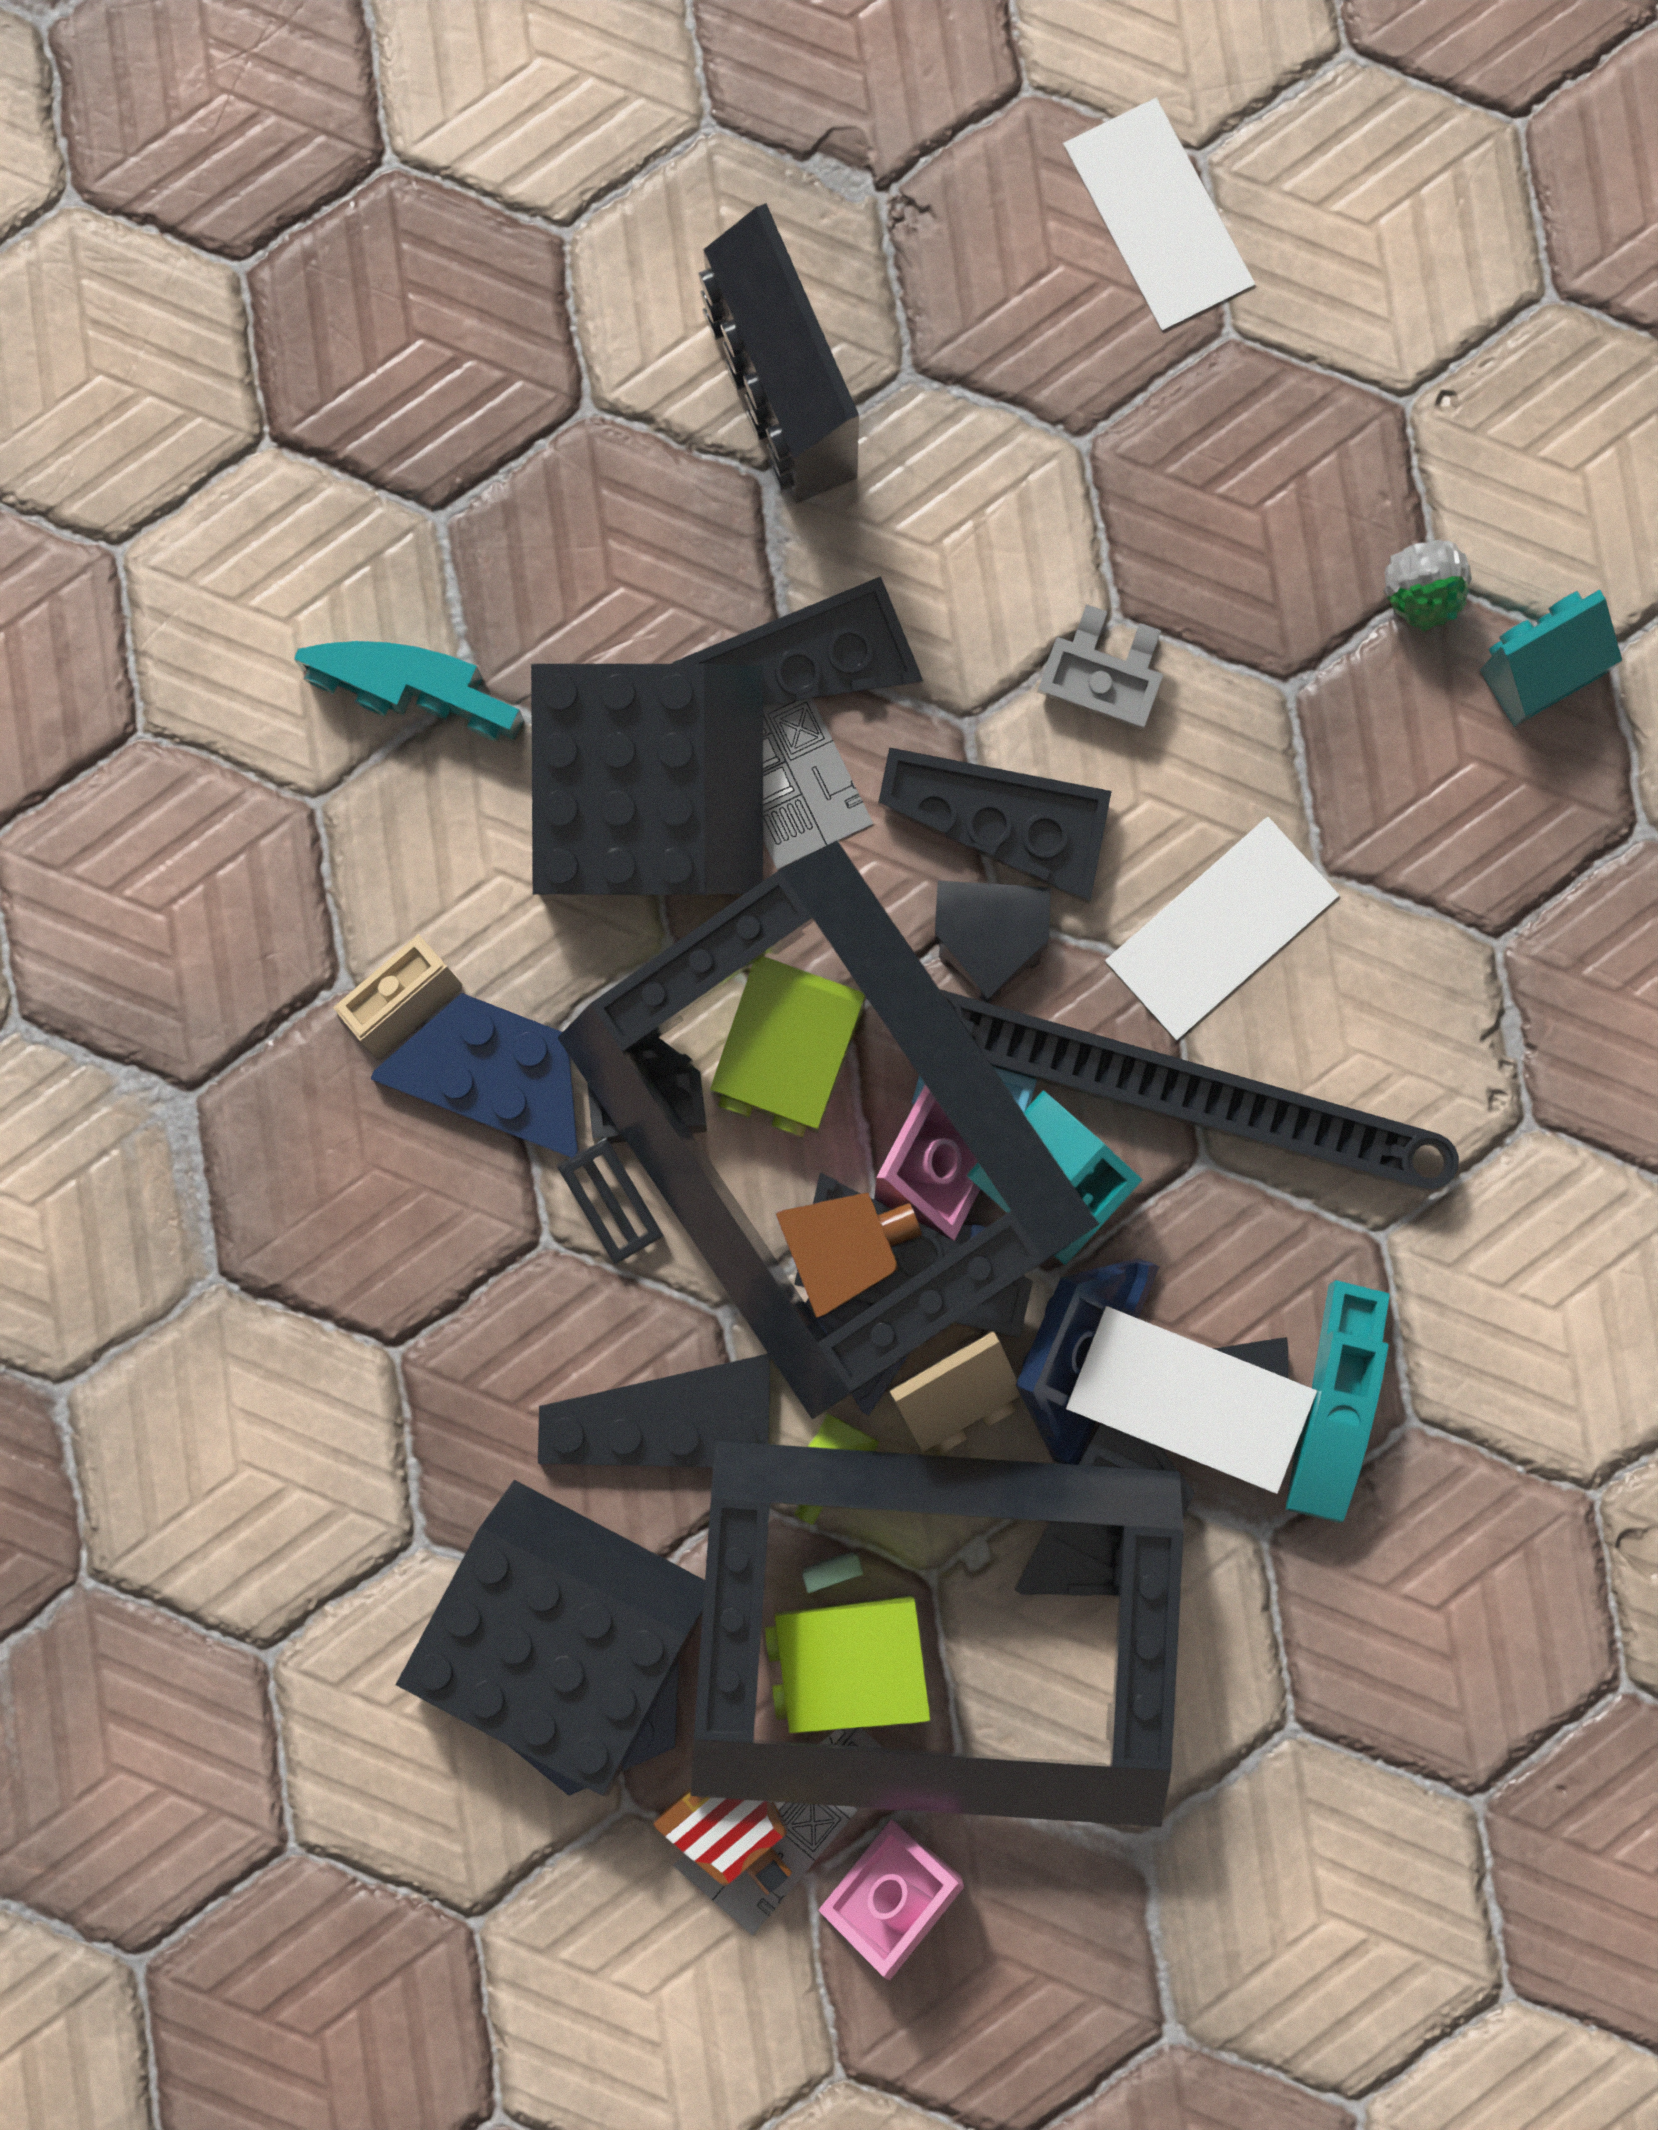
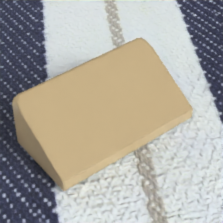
(398, 997)

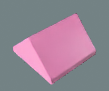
(929, 1170)
(892, 1898)

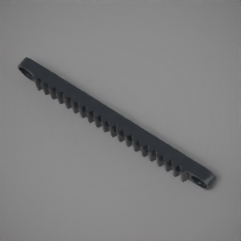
(1202, 1095)

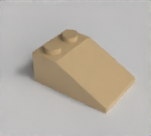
(956, 1393)

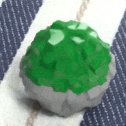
(1428, 583)

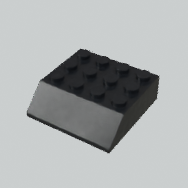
(780, 357)
(646, 779)
(556, 1637)

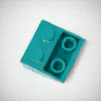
(1555, 658)
(1088, 1162)

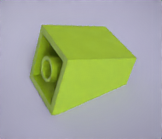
(786, 1046)
(849, 1665)

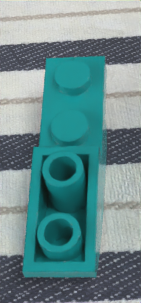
(392, 673)
(1344, 1407)

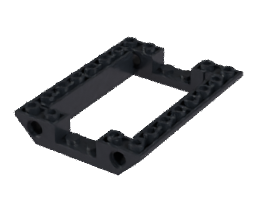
(1043, 1202)
(1138, 1722)

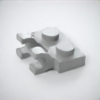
(1100, 681)

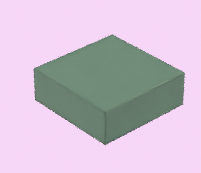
(831, 1571)

